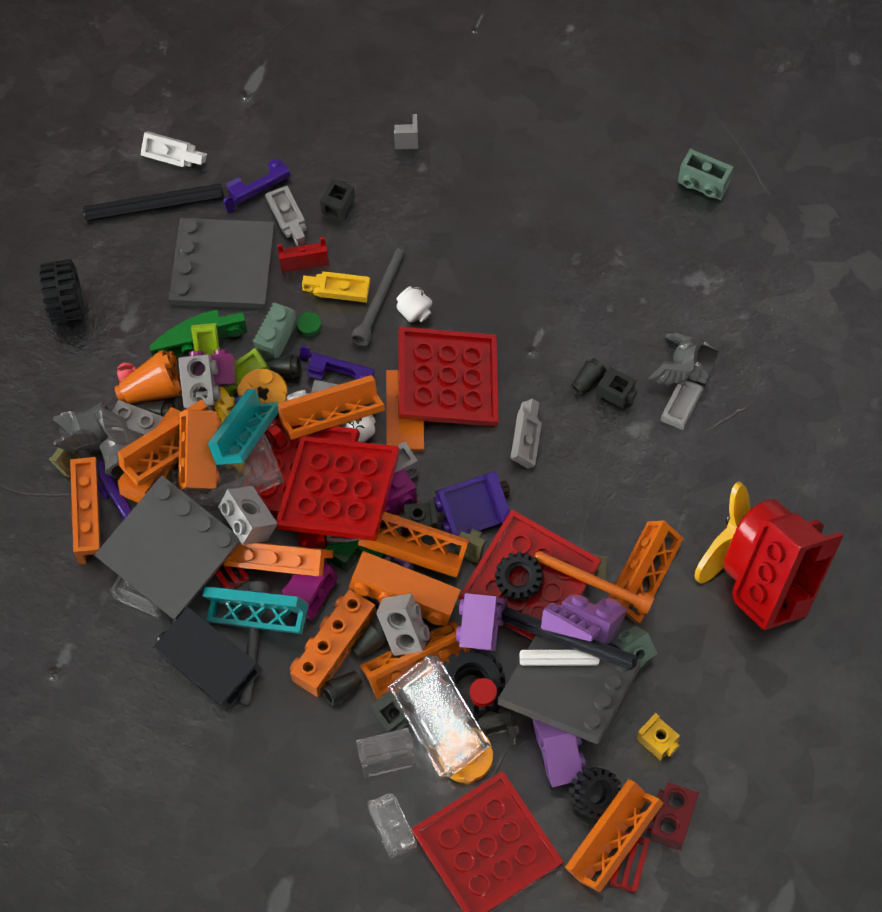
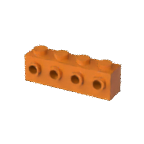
(135, 493)
(383, 579)
(332, 643)

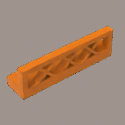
(329, 404)
(150, 444)
(85, 507)
(415, 550)
(279, 558)
(641, 563)
(393, 667)
(609, 834)

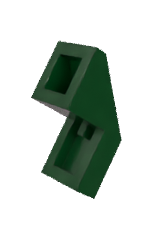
(347, 553)

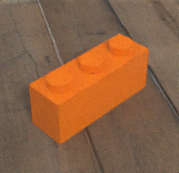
(196, 461)

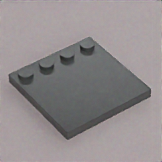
(222, 263)
(168, 547)
(568, 697)

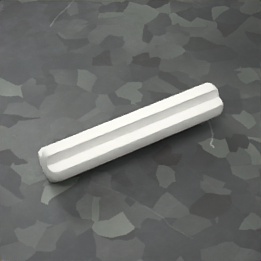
(556, 658)

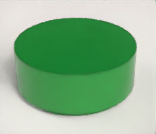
(309, 324)

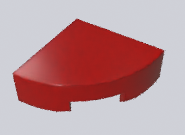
(277, 435)

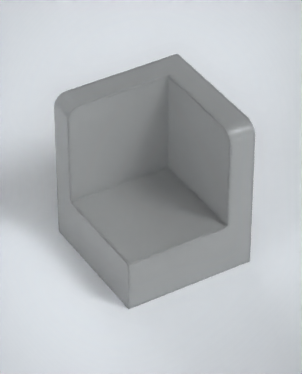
(406, 135)

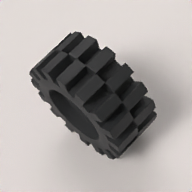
(519, 561)
(583, 786)

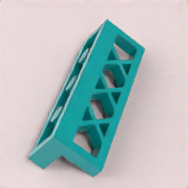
(242, 429)
(254, 600)

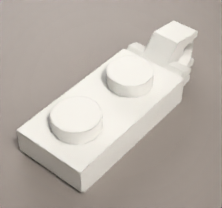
(171, 150)

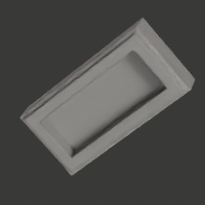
(682, 404)

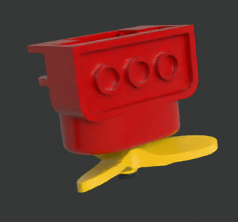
(771, 558)

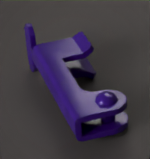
(240, 192)
(320, 363)
(110, 489)

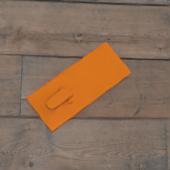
(400, 429)

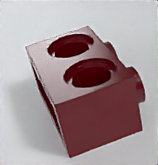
(677, 817)

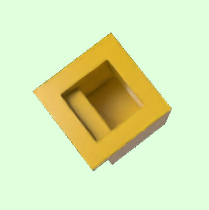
(659, 748)

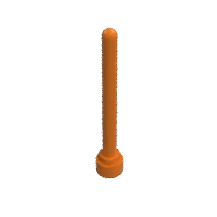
(641, 602)

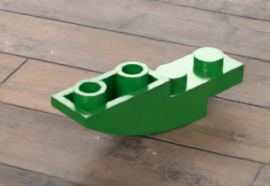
(180, 338)

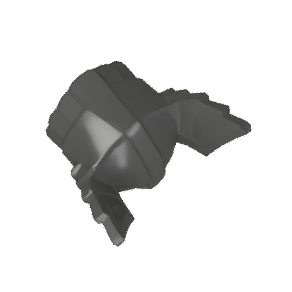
(692, 361)
(83, 429)
(118, 438)

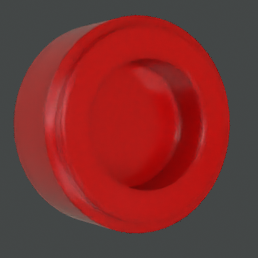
(483, 692)

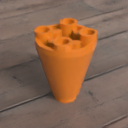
(152, 380)

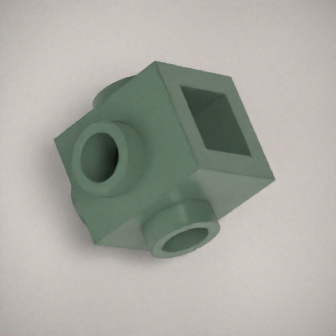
(636, 642)

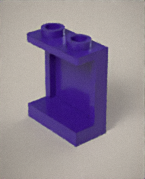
(472, 504)

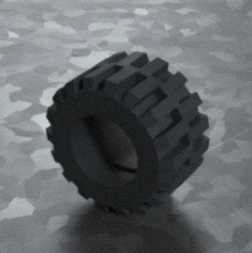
(61, 291)
(477, 665)

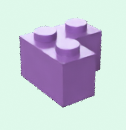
(606, 614)
(480, 621)
(559, 753)

